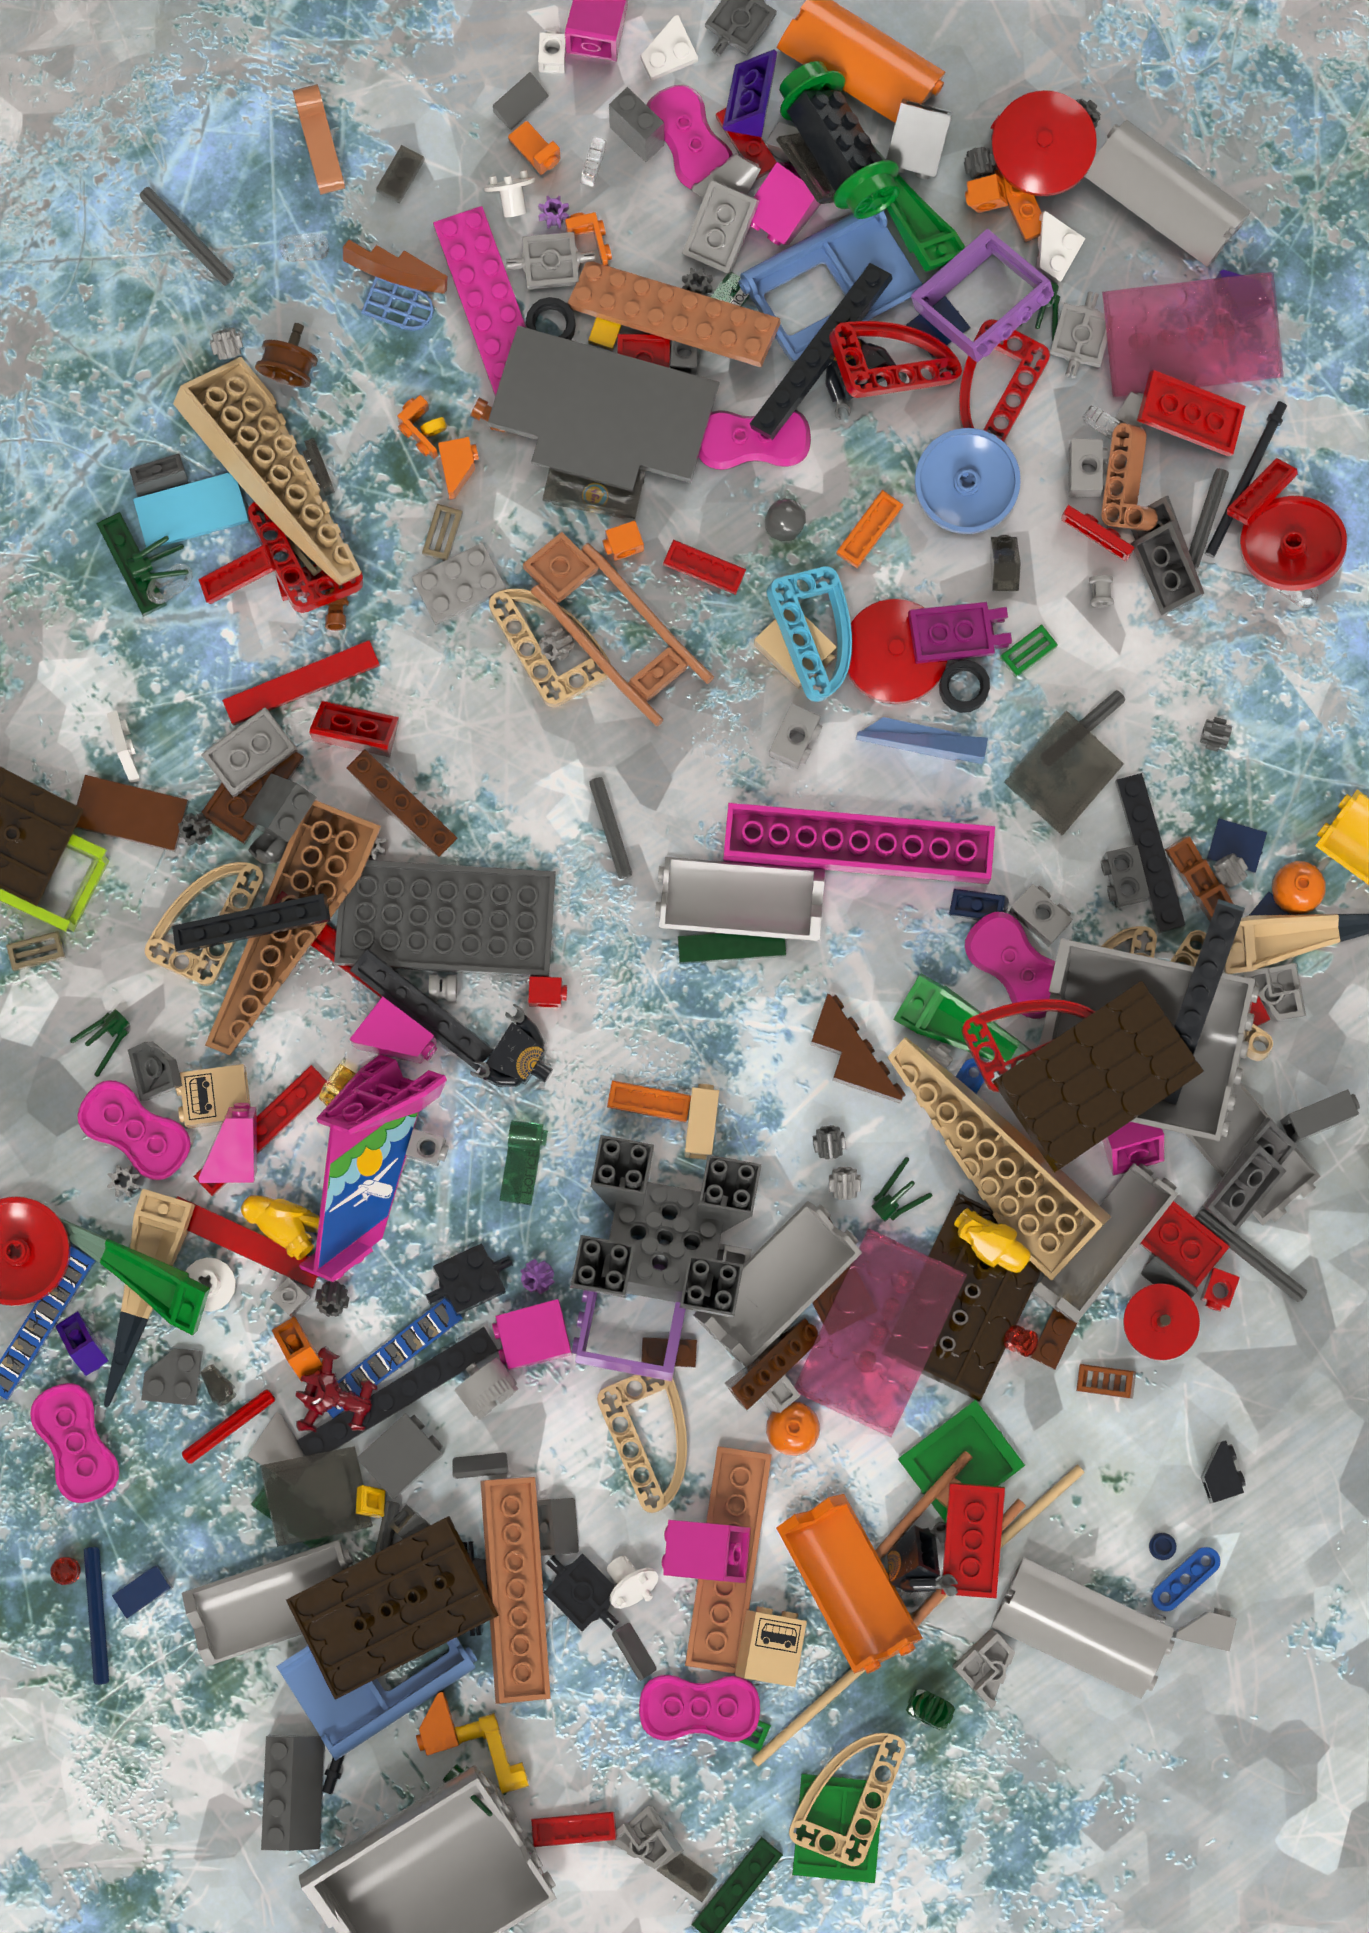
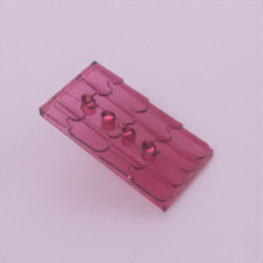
(1194, 332)
(879, 1333)

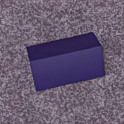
(750, 94)

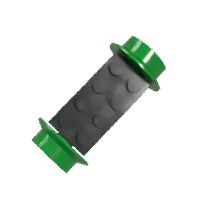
(838, 141)

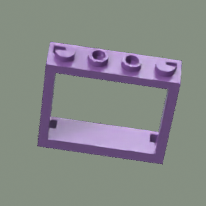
(960, 268)
(623, 1365)

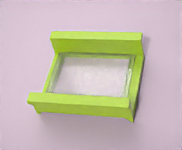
(69, 886)

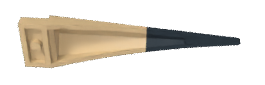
(1274, 938)
(158, 1232)

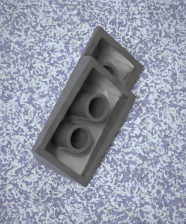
(1167, 560)
(1250, 1176)

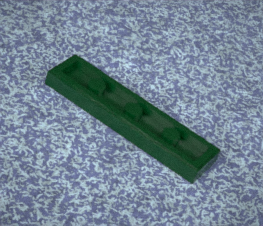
(122, 548)
(728, 947)
(737, 1888)

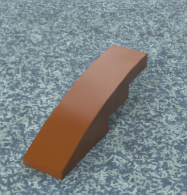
(400, 270)
(1197, 875)

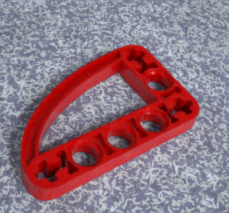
(862, 374)
(1014, 387)
(308, 589)
(998, 1064)

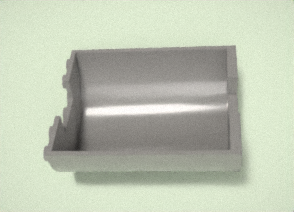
(1100, 974)
(434, 1868)

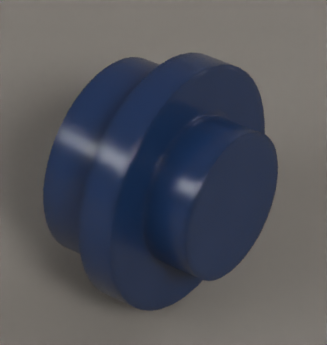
(1162, 1546)

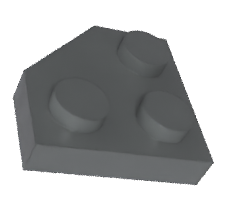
(153, 1070)
(174, 1378)

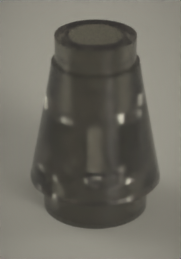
(218, 1386)

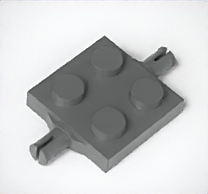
(739, 23)

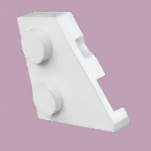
(669, 51)
(1056, 247)
(123, 745)

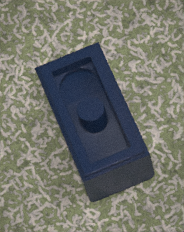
(976, 904)
(142, 1591)

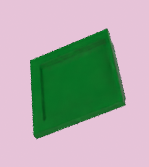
(966, 1431)
(834, 1811)

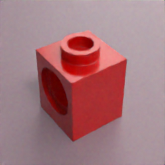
(546, 992)
(1224, 1278)

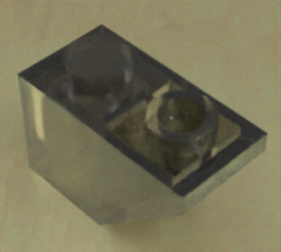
(1005, 563)

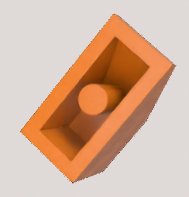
(457, 463)
(297, 1348)
(437, 1728)

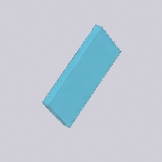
(191, 510)

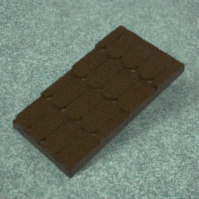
(32, 834)
(1098, 1076)
(982, 1312)
(392, 1607)

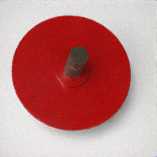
(1161, 1322)

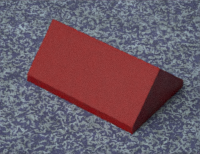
(354, 728)

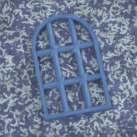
(407, 314)

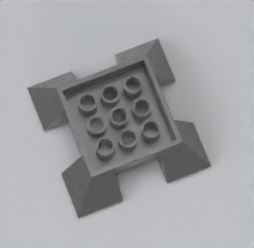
(626, 1264)

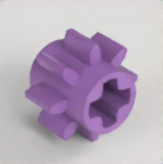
(549, 217)
(537, 1276)

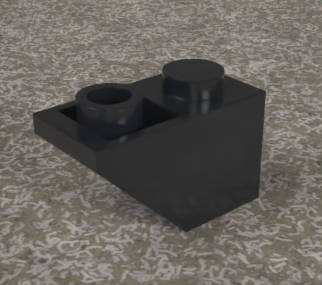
(1220, 1474)

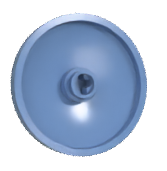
(967, 481)

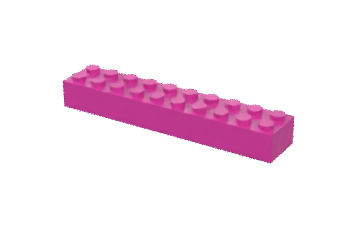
(859, 843)

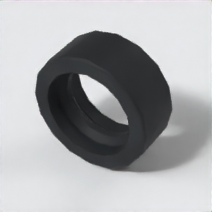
(552, 304)
(952, 702)

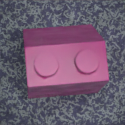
(595, 28)
(783, 204)
(394, 1034)
(1134, 1144)
(234, 1148)
(532, 1335)
(706, 1551)

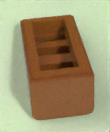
(1129, 1385)

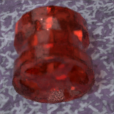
(1021, 1340)
(60, 1571)

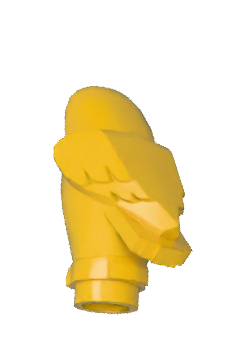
(283, 1223)
(992, 1241)

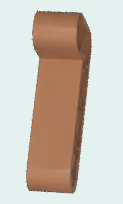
(318, 139)
(1127, 443)

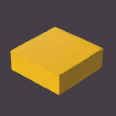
(604, 334)
(370, 1501)

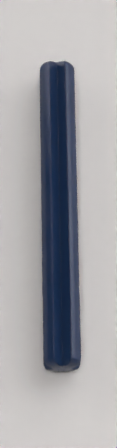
(96, 1615)

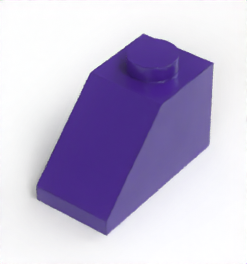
(81, 1343)

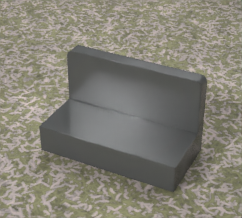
(557, 1526)

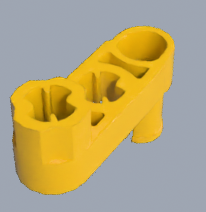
(509, 1776)

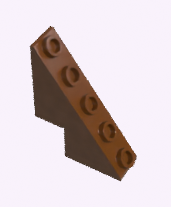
(401, 804)
(856, 1064)
(772, 1364)

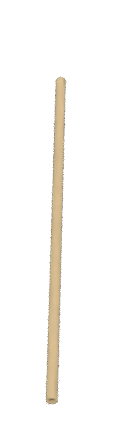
(849, 1677)

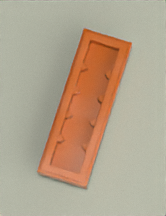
(1024, 210)
(869, 529)
(649, 1101)

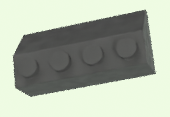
(292, 1793)

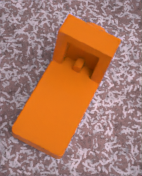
(535, 148)
(586, 223)
(412, 411)

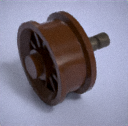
(287, 361)

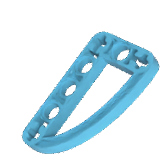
(799, 626)

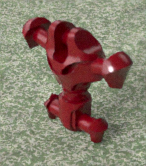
(323, 1393)

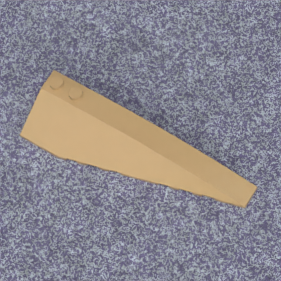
(250, 439)
(1009, 1171)

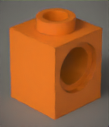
(986, 193)
(623, 541)

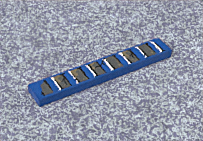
(41, 1323)
(399, 1349)

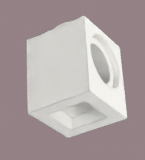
(552, 62)

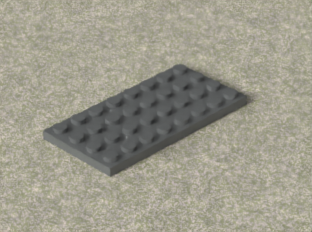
(449, 918)

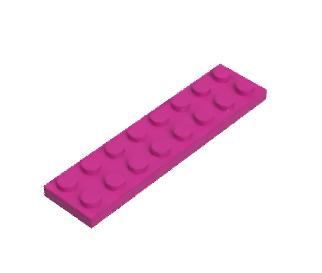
(481, 287)

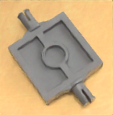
(550, 260)
(1080, 335)

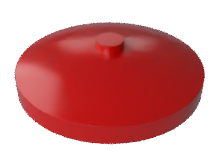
(1044, 143)
(1294, 544)
(884, 655)
(31, 1251)

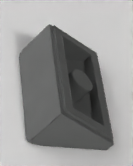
(520, 101)
(159, 475)
(1161, 1273)
(480, 1465)
(634, 1651)

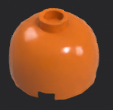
(1298, 887)
(793, 1429)

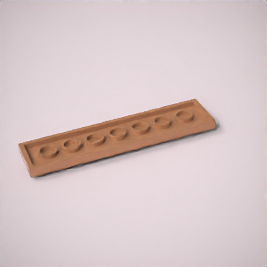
(674, 313)
(515, 1590)
(721, 1606)

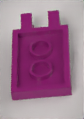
(956, 632)

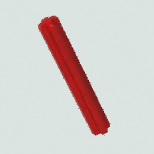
(228, 1426)

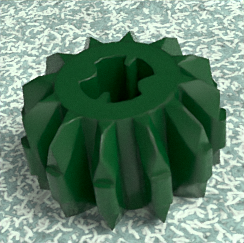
(930, 1709)

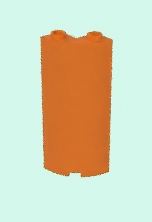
(873, 64)
(849, 1584)

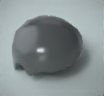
(785, 519)
(268, 849)

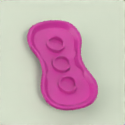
(688, 134)
(733, 442)
(1003, 950)
(151, 1142)
(82, 1462)
(718, 1708)

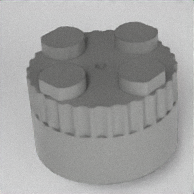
(486, 1387)

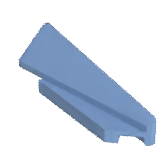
(925, 740)

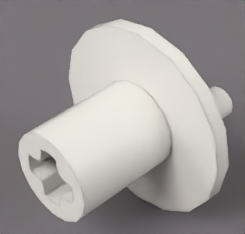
(511, 193)
(217, 1277)
(631, 1584)

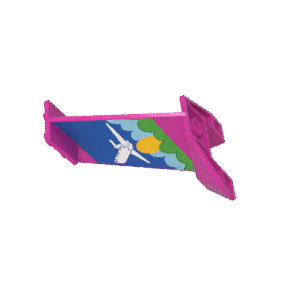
(365, 1159)

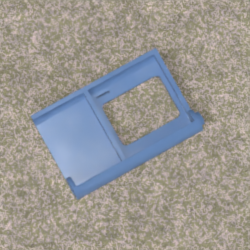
(846, 251)
(369, 1708)

